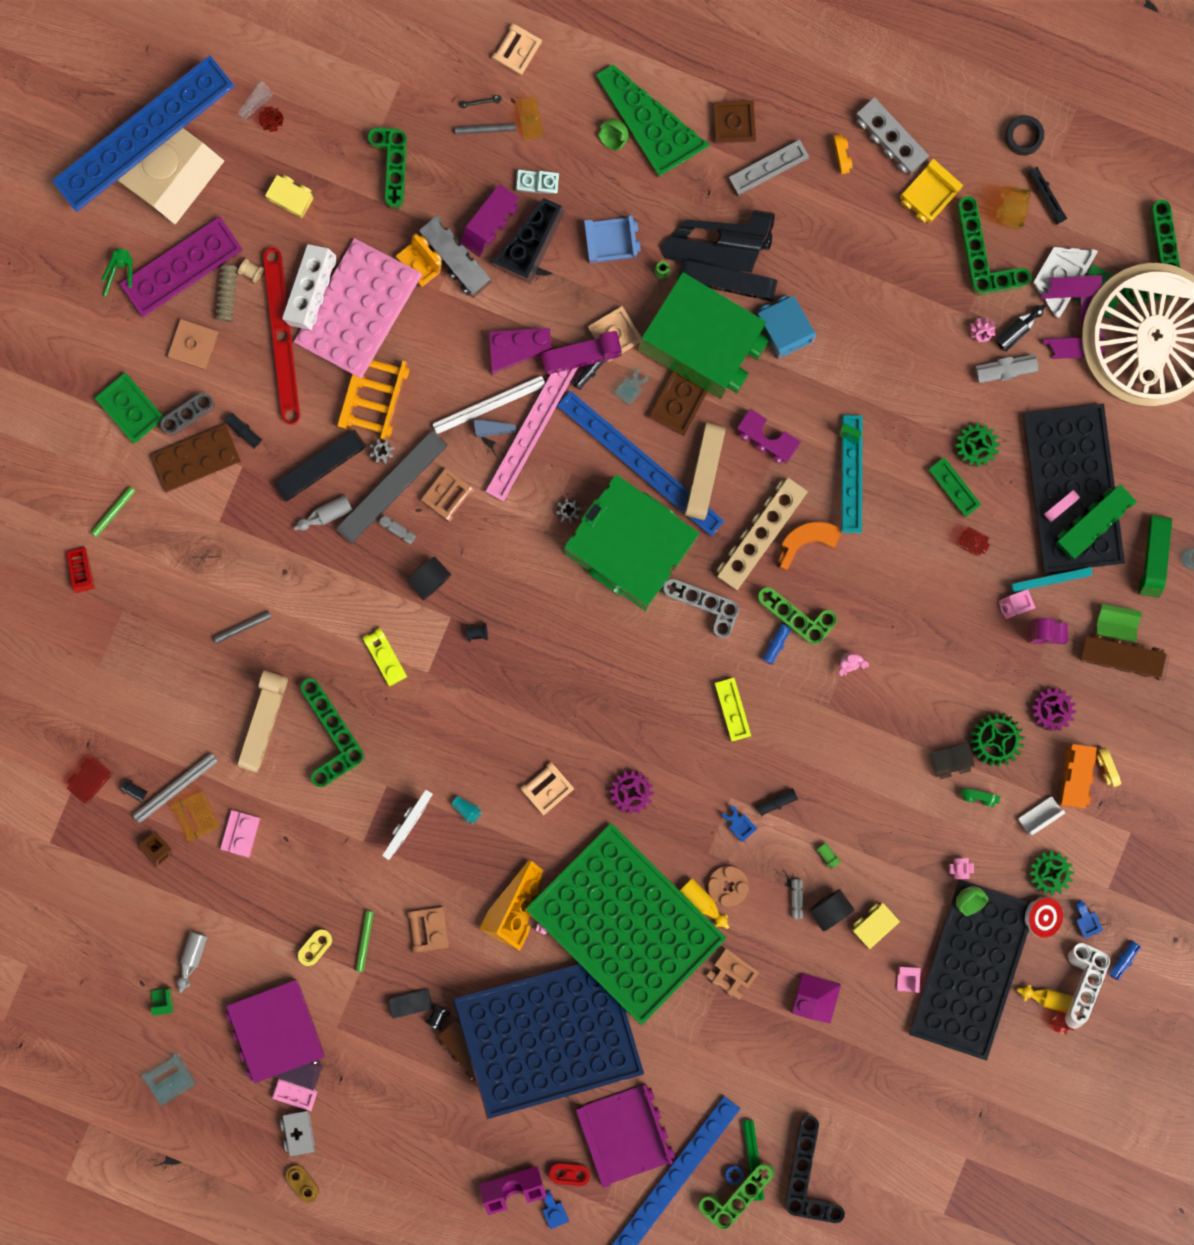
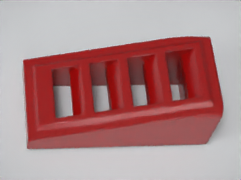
(82, 586)

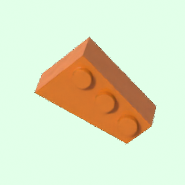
(1077, 776)

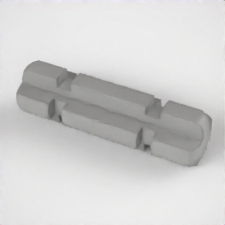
(397, 529)
(797, 898)

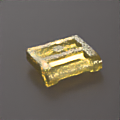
(201, 813)

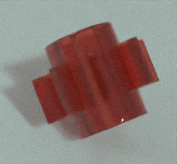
(271, 119)
(1059, 1023)

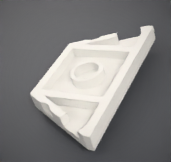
(1062, 263)
(402, 831)

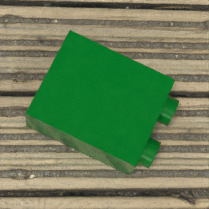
(704, 337)

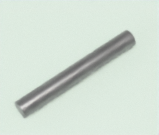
(485, 128)
(242, 627)

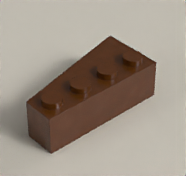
(1125, 657)
(453, 1039)

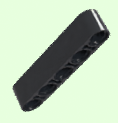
(730, 280)
(320, 465)

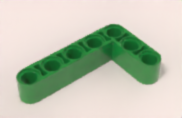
(1159, 241)
(981, 256)
(334, 732)

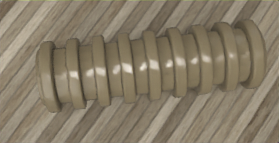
(226, 293)

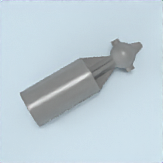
(326, 513)
(191, 958)

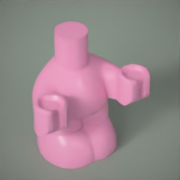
(851, 661)

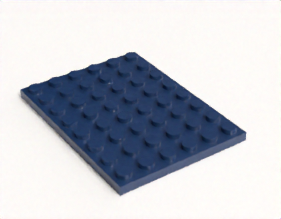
(545, 1040)

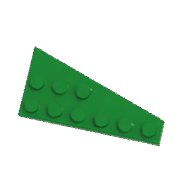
(655, 129)

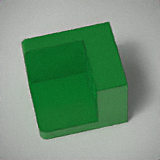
(162, 1002)

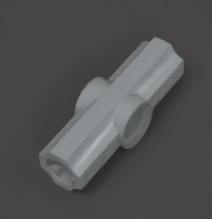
(1006, 368)

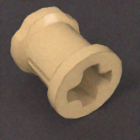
(250, 270)

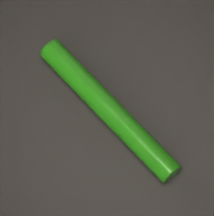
(113, 511)
(364, 941)

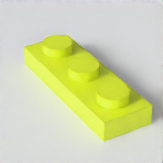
(732, 709)

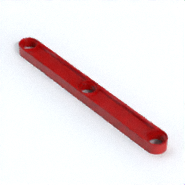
(283, 350)

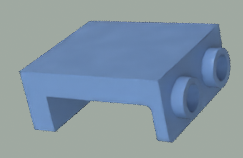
(612, 239)

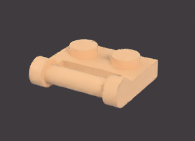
(522, 52)
(552, 793)

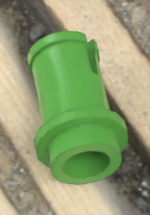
(662, 274)
(828, 855)

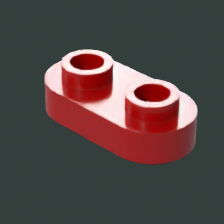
(569, 1176)

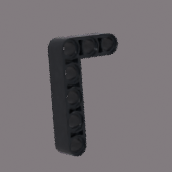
(804, 1175)

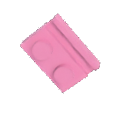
(240, 833)

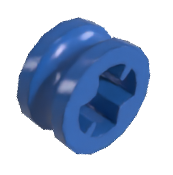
(729, 1178)

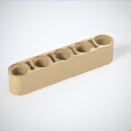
(705, 471)

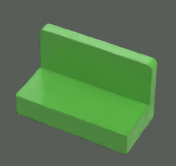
(1118, 622)

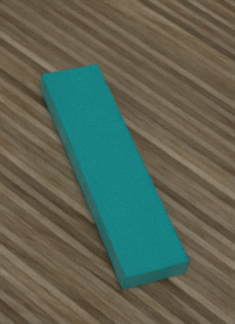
(1049, 580)

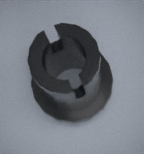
(133, 790)

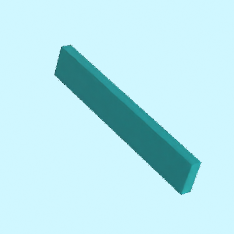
(852, 479)

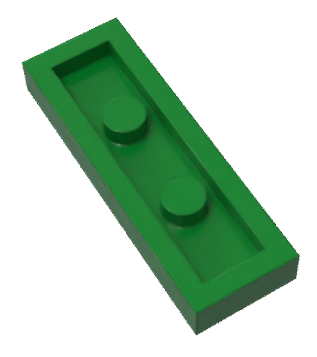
(954, 487)

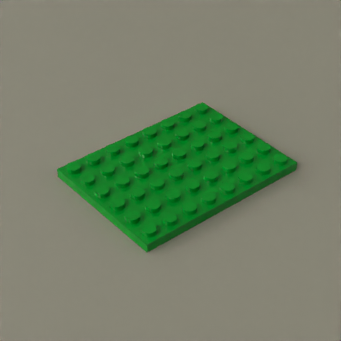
(625, 924)

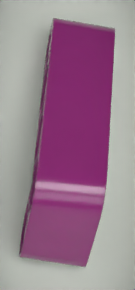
(582, 354)
(1048, 632)

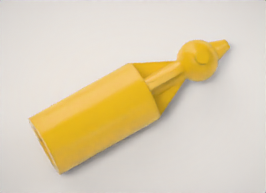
(703, 902)
(1047, 998)

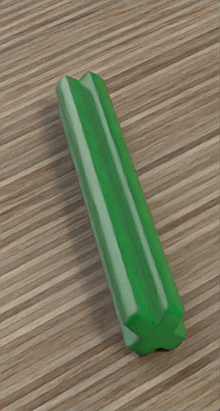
(752, 1153)

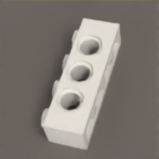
(307, 277)

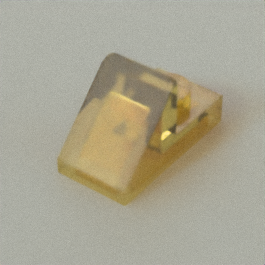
(530, 118)

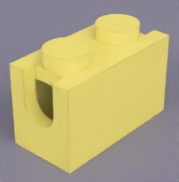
(289, 196)
(875, 925)

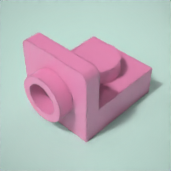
(1016, 604)

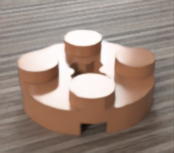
(728, 874)

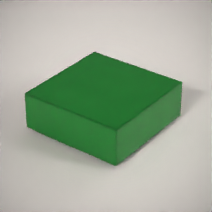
(850, 433)

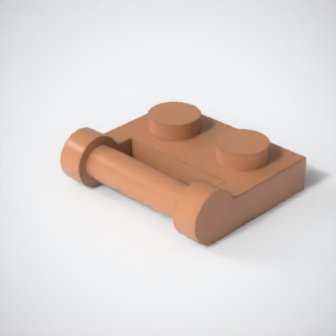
(442, 490)
(435, 929)

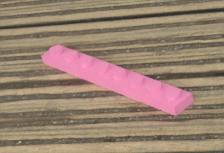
(529, 433)

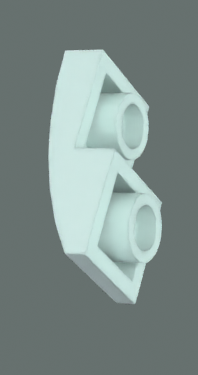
(537, 182)

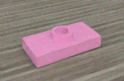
(294, 1094)

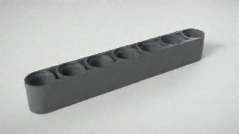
(392, 487)

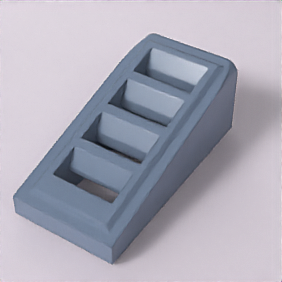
(490, 428)

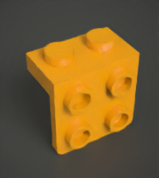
(421, 258)

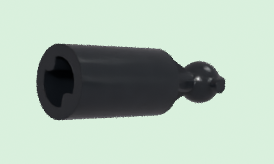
(1018, 329)

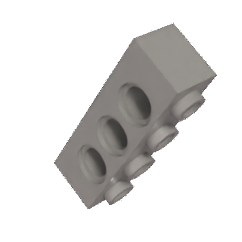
(875, 110)

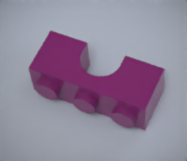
(781, 448)
(525, 1182)

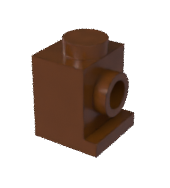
(155, 841)

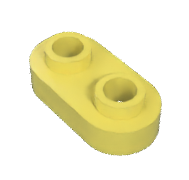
(1111, 775)
(315, 947)

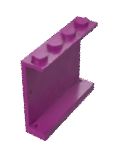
(275, 1031)
(625, 1134)

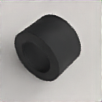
(428, 578)
(831, 910)

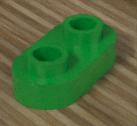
(972, 795)

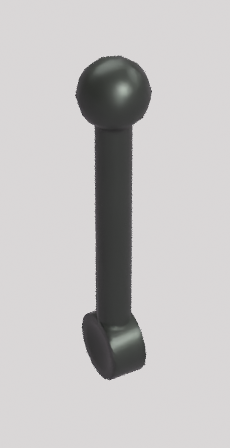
(497, 99)

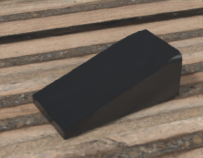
(410, 1003)

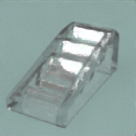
(258, 98)

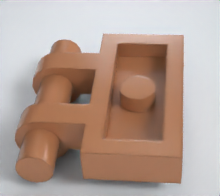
(735, 968)

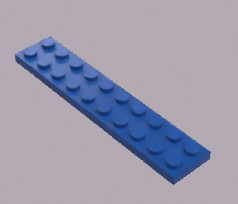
(143, 133)

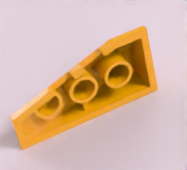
(507, 917)

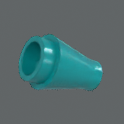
(468, 810)

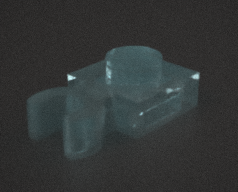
(629, 389)

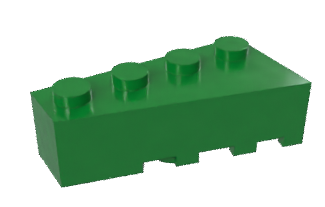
(1095, 522)

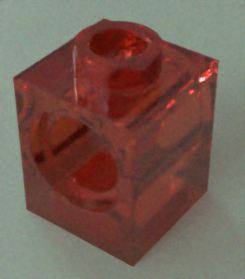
(973, 542)

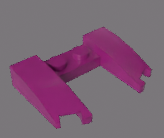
(1067, 287)

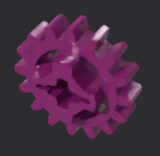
(1058, 701)
(637, 780)

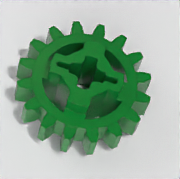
(986, 448)
(1047, 863)

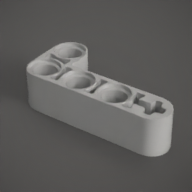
(699, 603)

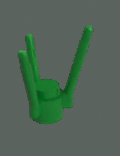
(119, 259)

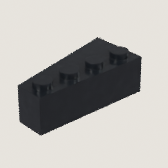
(528, 246)

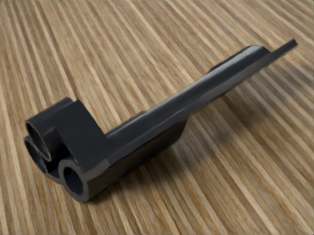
(735, 248)

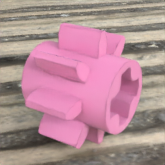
(982, 329)
(961, 868)

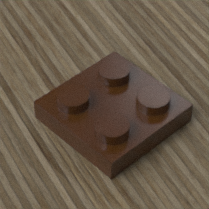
(734, 122)

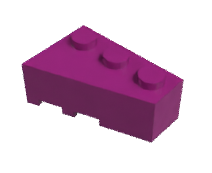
(489, 220)
(517, 346)

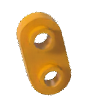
(840, 146)

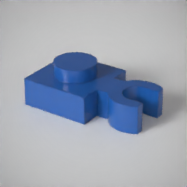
(741, 826)

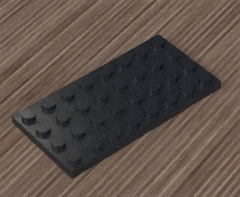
(1067, 454)
(972, 974)

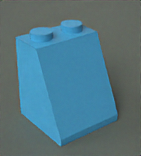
(786, 326)

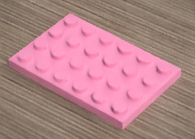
(359, 308)

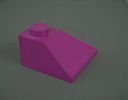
(815, 998)

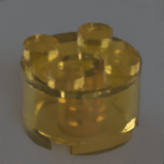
(1014, 207)

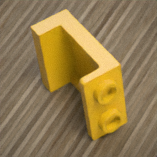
(930, 192)

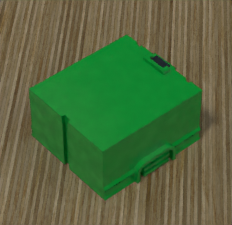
(630, 542)

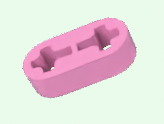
(1062, 505)

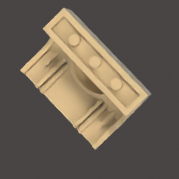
(173, 174)

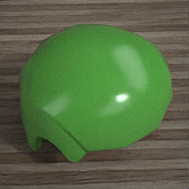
(613, 134)
(971, 900)

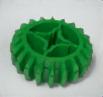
(1001, 748)

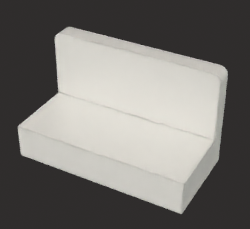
(1040, 816)

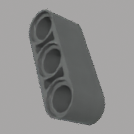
(177, 415)

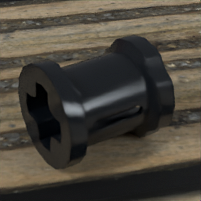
(477, 632)
(437, 1017)

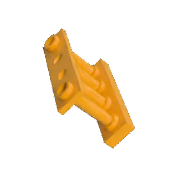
(353, 400)

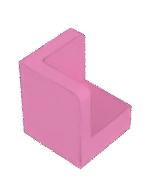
(908, 979)

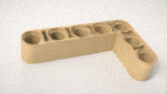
(263, 720)

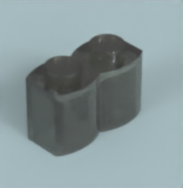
(951, 759)

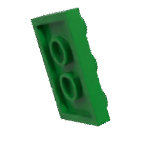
(129, 408)

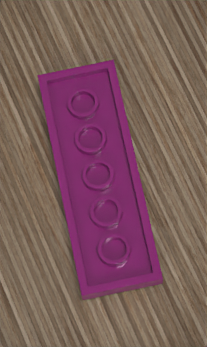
(181, 267)

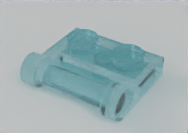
(172, 1085)

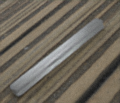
(175, 787)

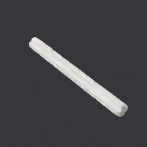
(488, 404)

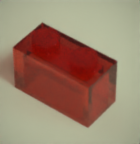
(89, 780)

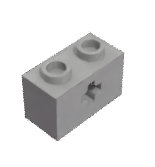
(305, 1142)

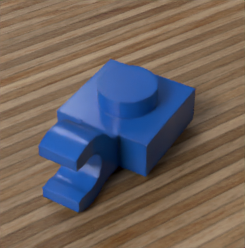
(1088, 922)
(555, 1212)

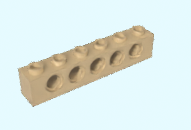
(785, 488)

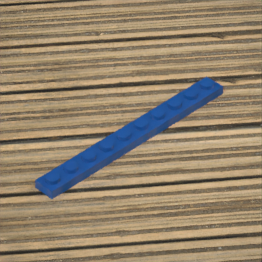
(634, 458)
(678, 1173)

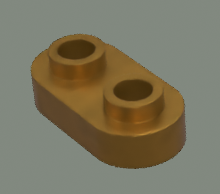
(304, 1182)

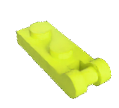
(385, 657)

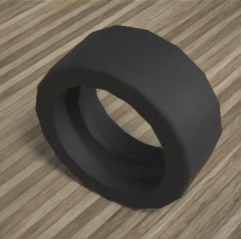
(1011, 144)

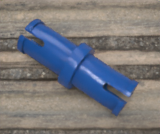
(776, 644)
(1124, 960)

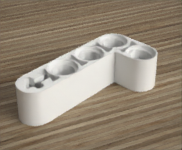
(1084, 988)

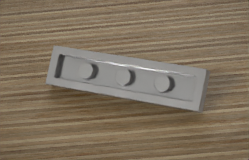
(768, 167)

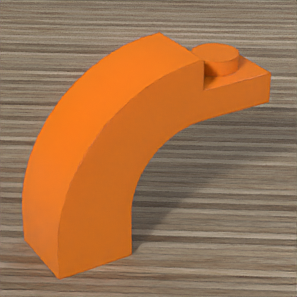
(811, 532)

